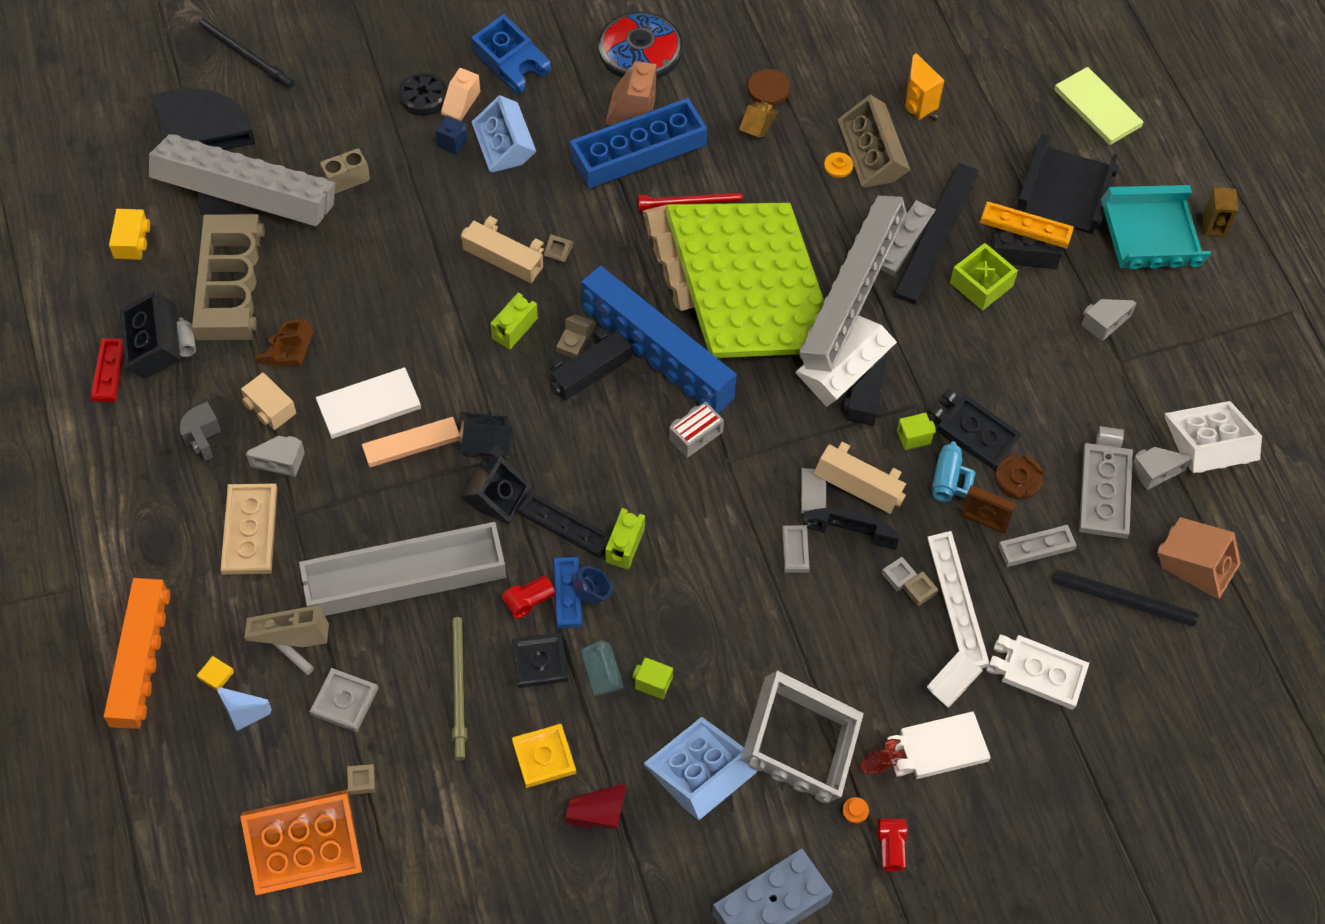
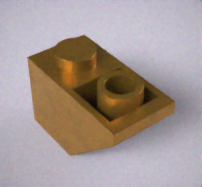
(758, 119)

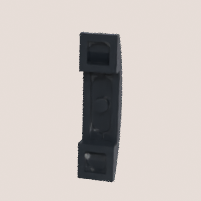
(852, 520)

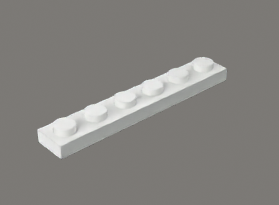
(957, 598)

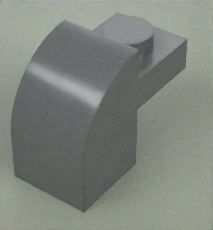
(197, 426)

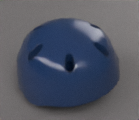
(585, 587)

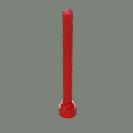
(647, 202)

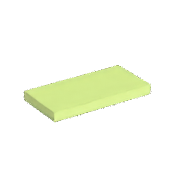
(1098, 105)

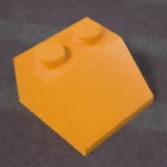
(923, 88)

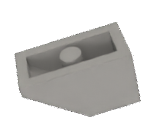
(1107, 316)
(278, 455)
(1158, 466)

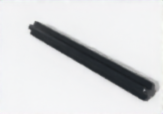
(1126, 597)

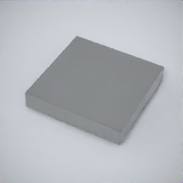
(344, 700)

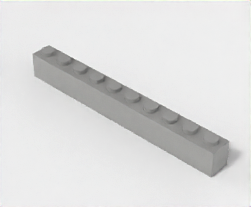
(853, 284)

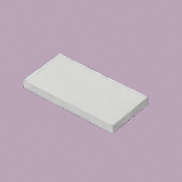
(368, 403)

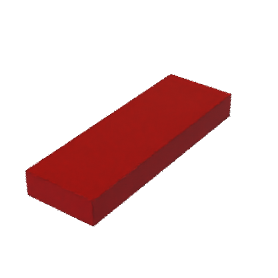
(108, 370)

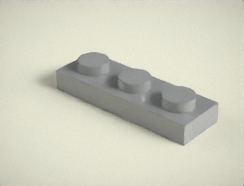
(1037, 545)

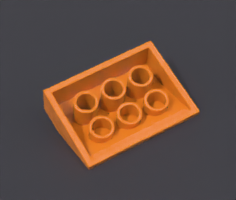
(301, 842)

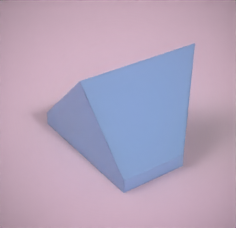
(243, 708)

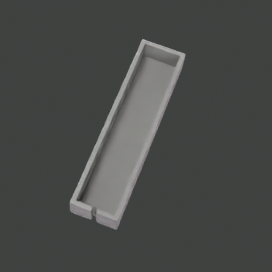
(242, 179)
(403, 569)

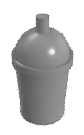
(186, 338)

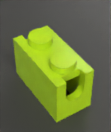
(514, 320)
(625, 538)

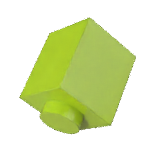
(915, 431)
(653, 678)

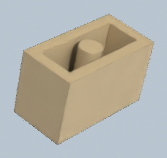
(268, 401)

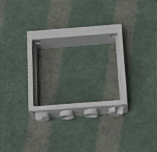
(819, 703)

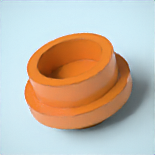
(855, 810)

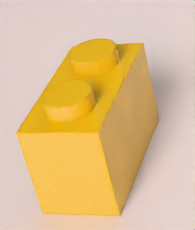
(129, 234)

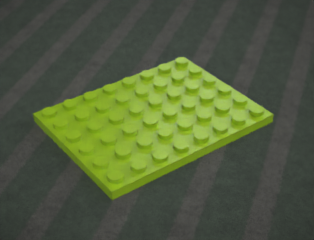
(747, 276)

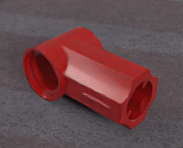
(523, 599)
(892, 835)

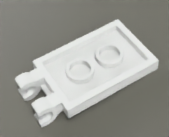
(1039, 670)
(941, 746)

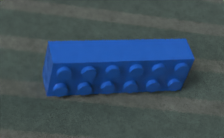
(638, 143)

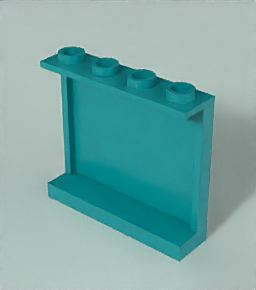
(1152, 226)

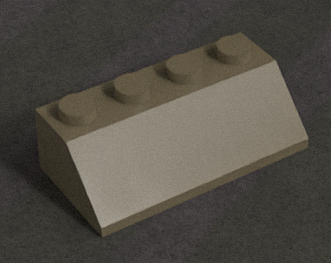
(873, 143)

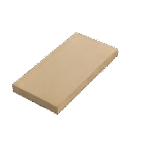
(249, 529)

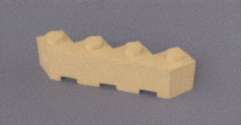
(666, 253)

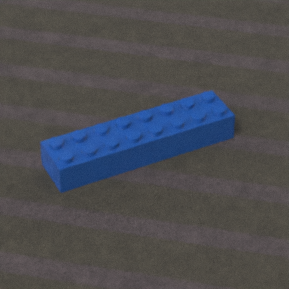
(658, 340)

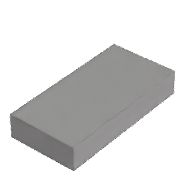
(795, 549)

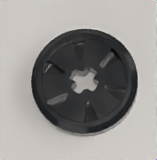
(425, 103)

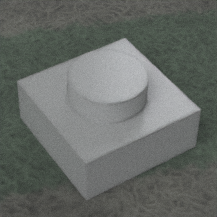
(898, 573)

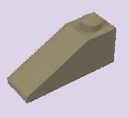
(292, 628)

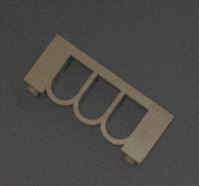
(233, 322)

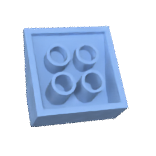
(700, 767)

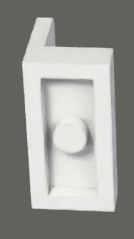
(954, 678)

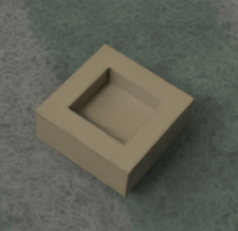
(920, 589)
(361, 779)

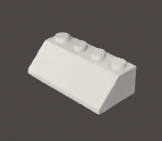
(862, 349)

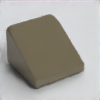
(558, 248)

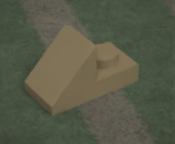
(575, 335)

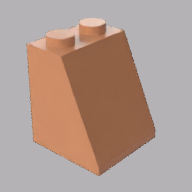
(633, 93)
(1200, 555)

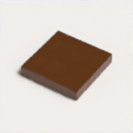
(988, 509)

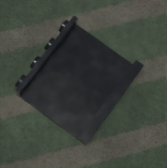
(1066, 187)

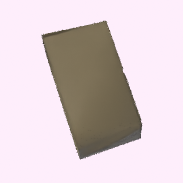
(343, 178)

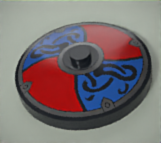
(642, 39)

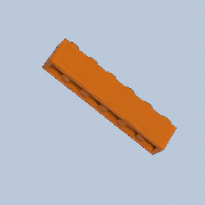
(136, 654)

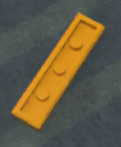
(1027, 224)

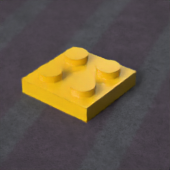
(543, 755)

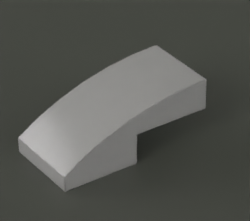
(812, 491)

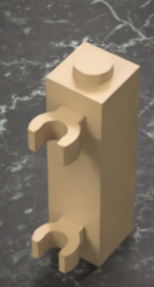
(502, 251)
(861, 478)

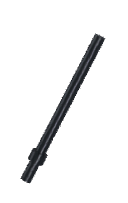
(274, 72)

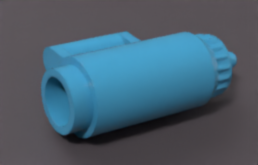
(948, 472)

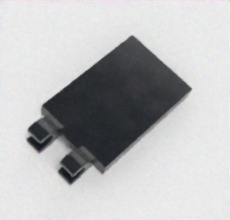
(974, 428)

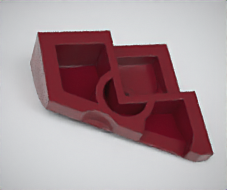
(597, 808)

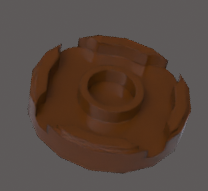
(769, 87)
(1019, 477)

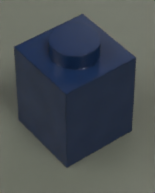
(451, 135)

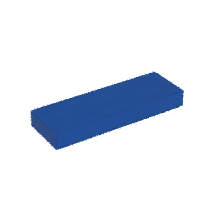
(567, 602)

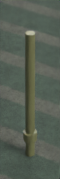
(459, 732)

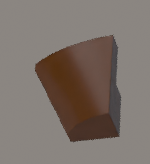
(288, 344)

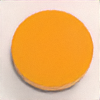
(838, 165)

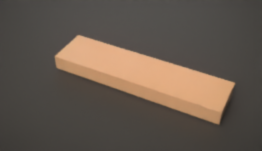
(411, 442)

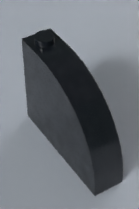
(203, 118)

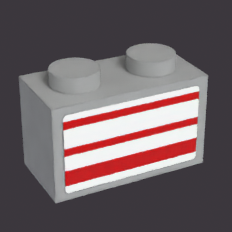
(696, 429)

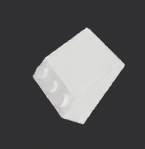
(1214, 436)

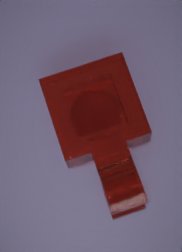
(882, 760)

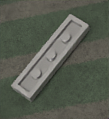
(907, 236)

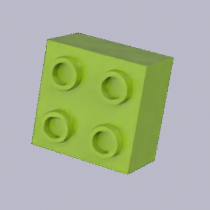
(983, 276)

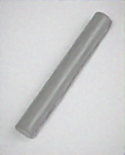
(296, 658)

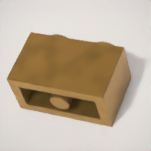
(1220, 212)

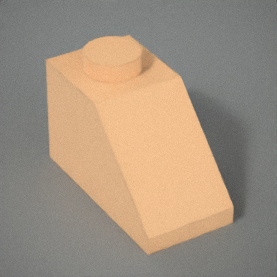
(461, 94)

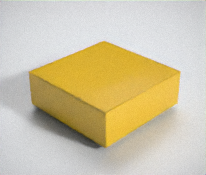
(215, 673)

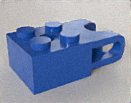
(509, 53)

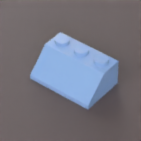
(503, 135)

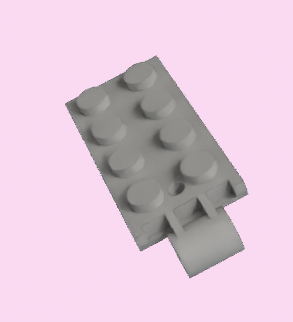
(1106, 485)

